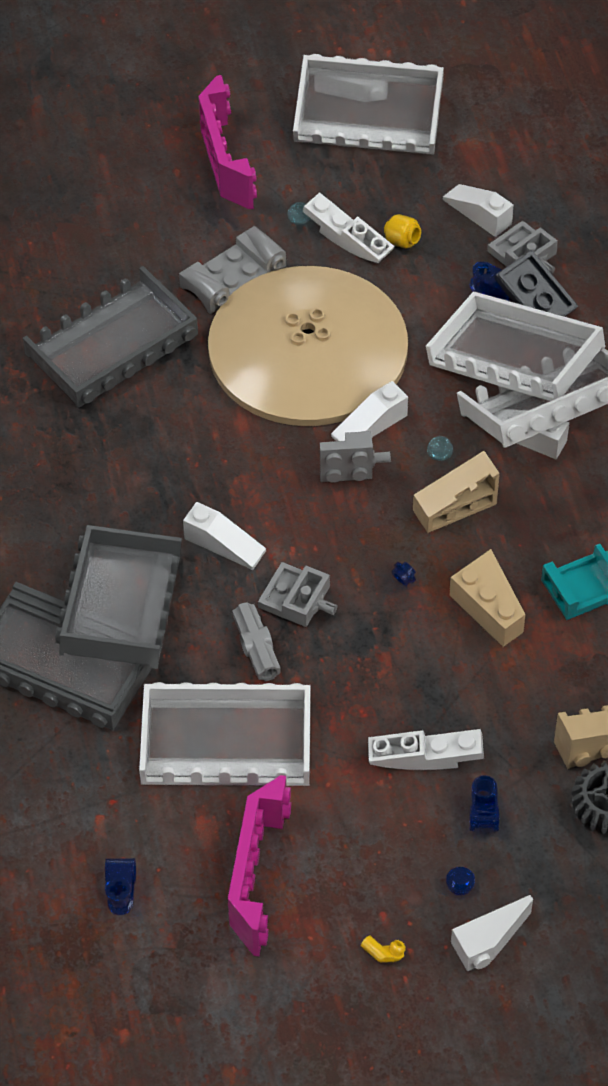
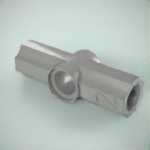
(256, 641)

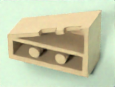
(458, 493)
(489, 598)
(582, 737)

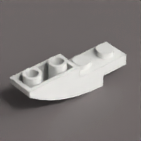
(345, 232)
(424, 752)

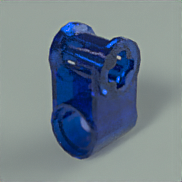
(488, 284)
(484, 809)
(119, 884)

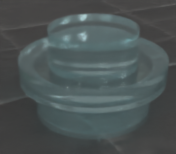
(296, 214)
(440, 448)

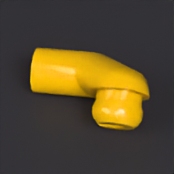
(388, 953)

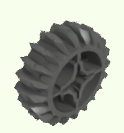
(592, 804)

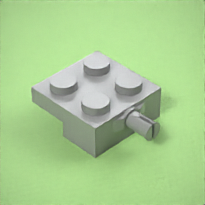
(521, 240)
(350, 458)
(297, 594)

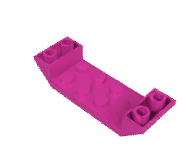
(232, 177)
(263, 809)

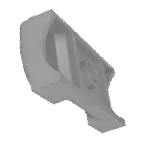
(220, 277)

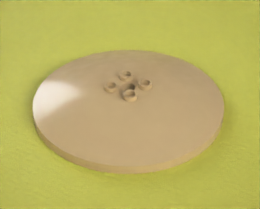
(299, 376)

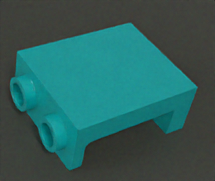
(580, 584)

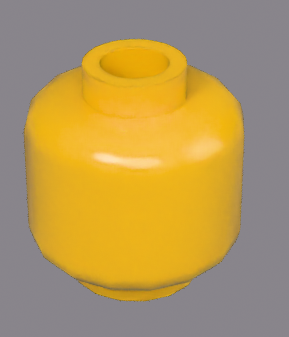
(402, 231)

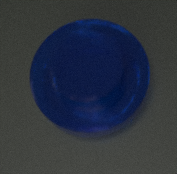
(404, 573)
(460, 880)

